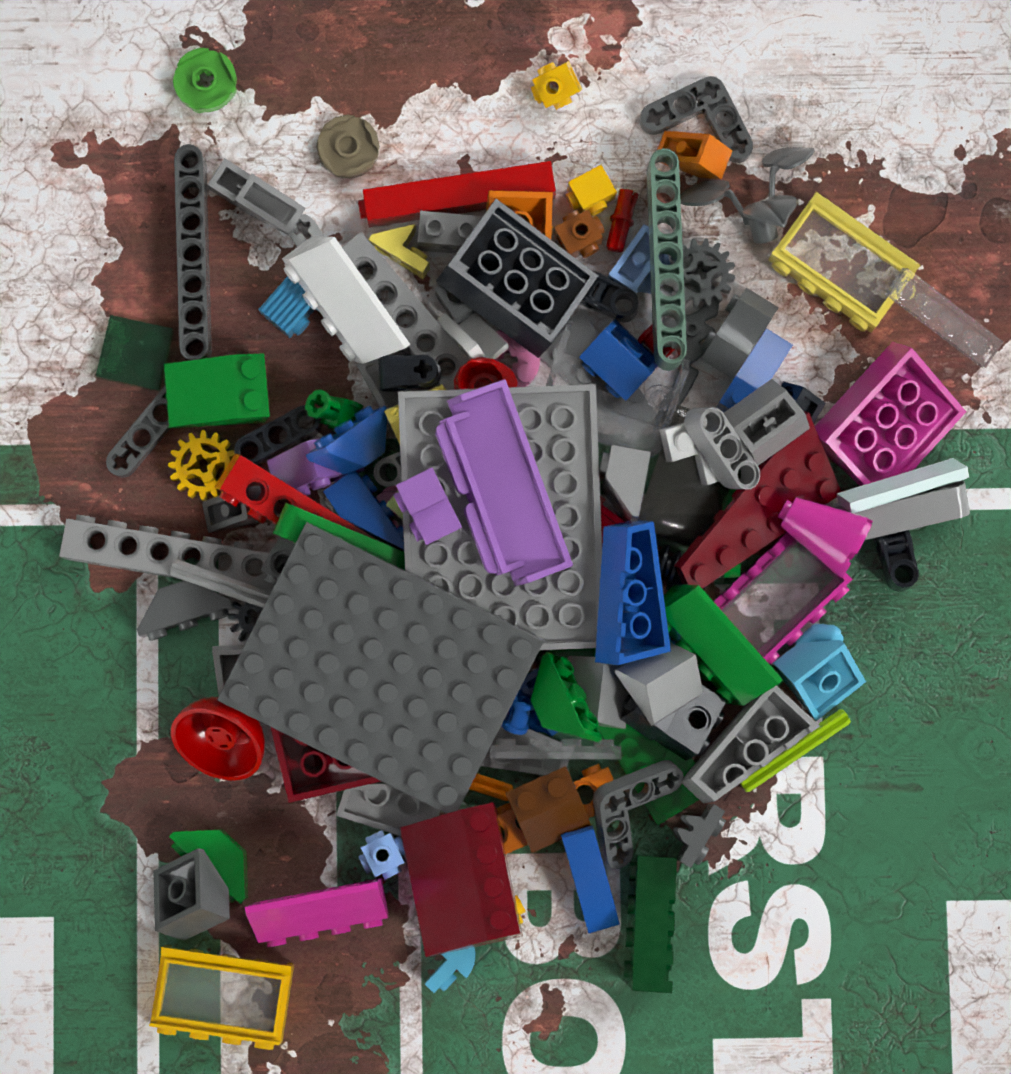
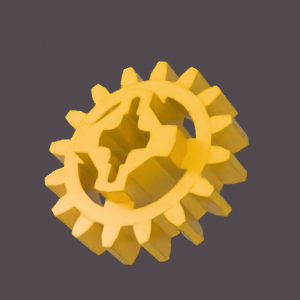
(189, 470)

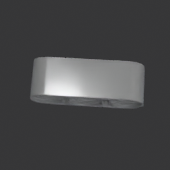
(735, 453)

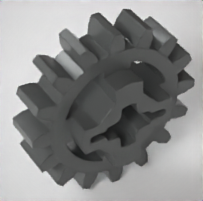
(713, 269)

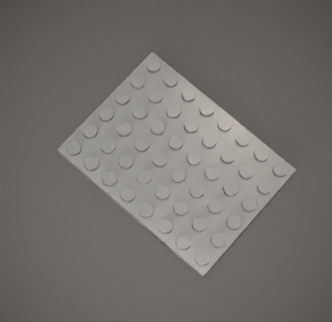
(564, 443)

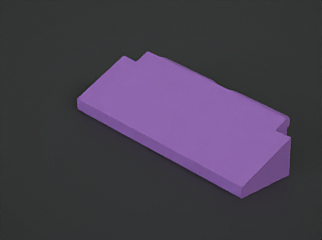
(503, 486)

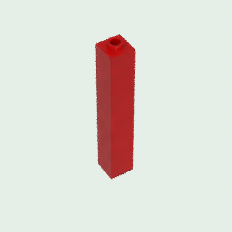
(451, 193)

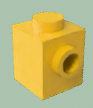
(591, 191)

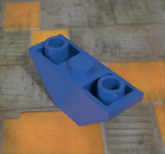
(354, 443)

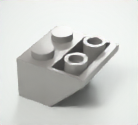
(767, 420)

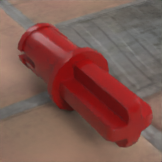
(621, 220)

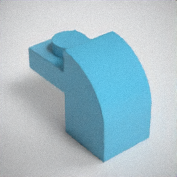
(443, 977)

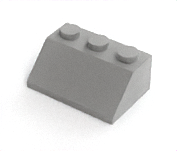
(624, 479)

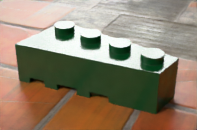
(651, 924)

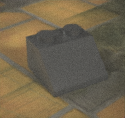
(189, 896)

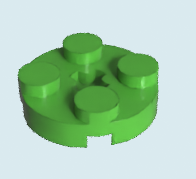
(203, 98)

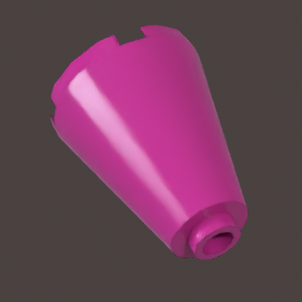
(826, 531)

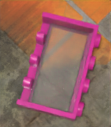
(780, 596)

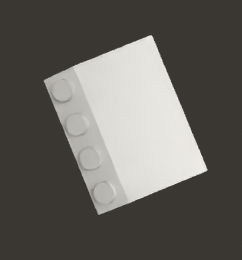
(343, 300)

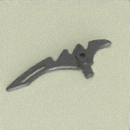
(696, 332)

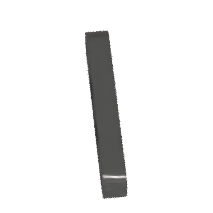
(145, 422)

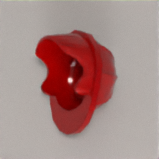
(483, 372)

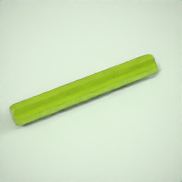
(827, 728)

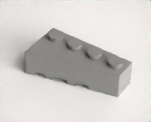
(748, 743)

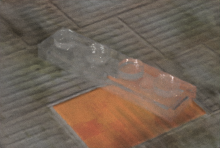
(944, 317)
(541, 750)

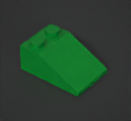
(217, 391)

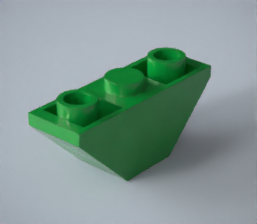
(562, 701)
(223, 852)

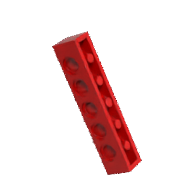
(242, 472)

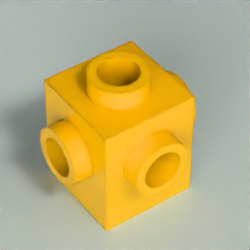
(564, 77)

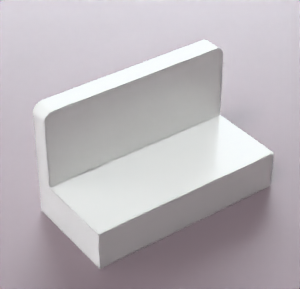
(474, 337)

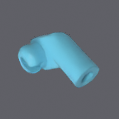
(819, 633)

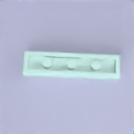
(903, 485)

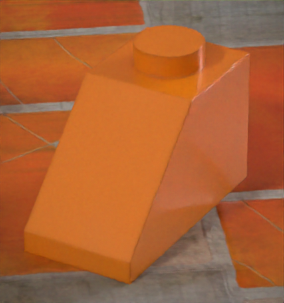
(697, 153)

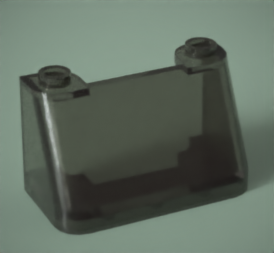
(677, 499)

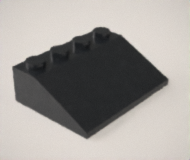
(517, 278)

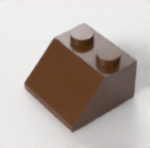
(548, 808)

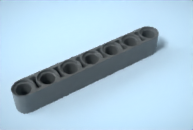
(188, 240)

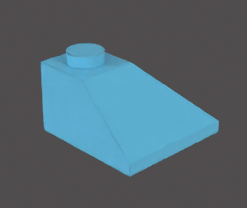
(820, 674)

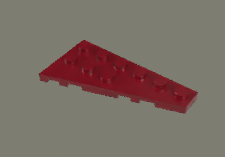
(752, 515)

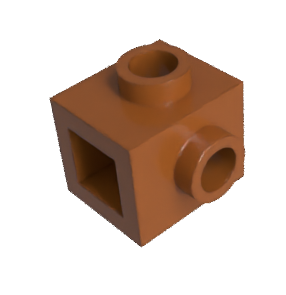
(575, 244)

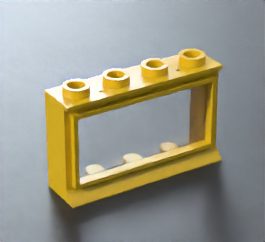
(221, 997)

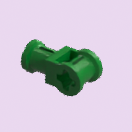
(334, 409)

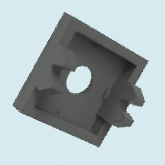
(698, 833)

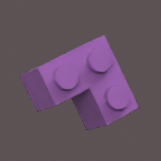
(300, 473)
(428, 507)

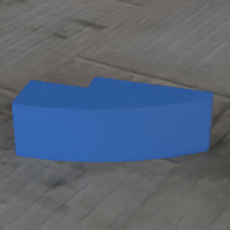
(590, 879)

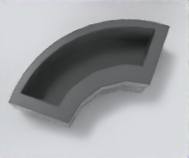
(739, 332)

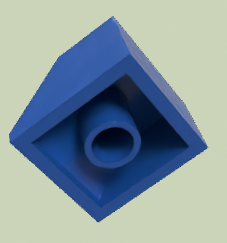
(618, 360)

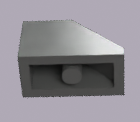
(224, 516)

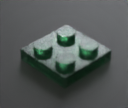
(134, 353)

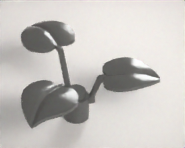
(761, 215)

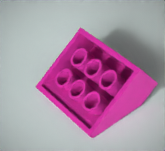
(888, 417)
(318, 911)

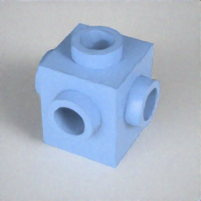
(392, 845)

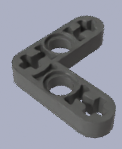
(710, 108)
(666, 779)

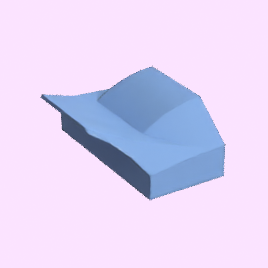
(634, 264)

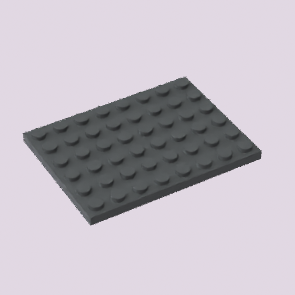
(380, 669)

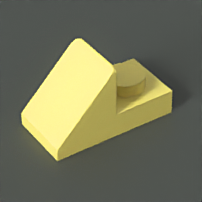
(394, 246)

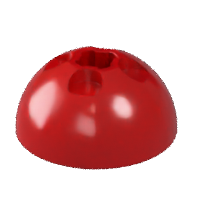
(218, 739)

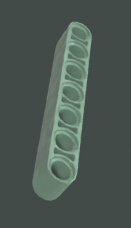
(668, 244)

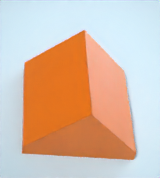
(531, 206)

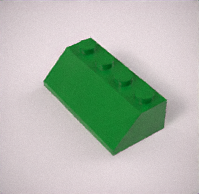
(719, 647)

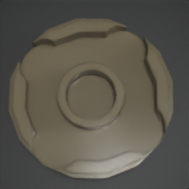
(348, 146)

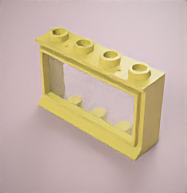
(840, 262)

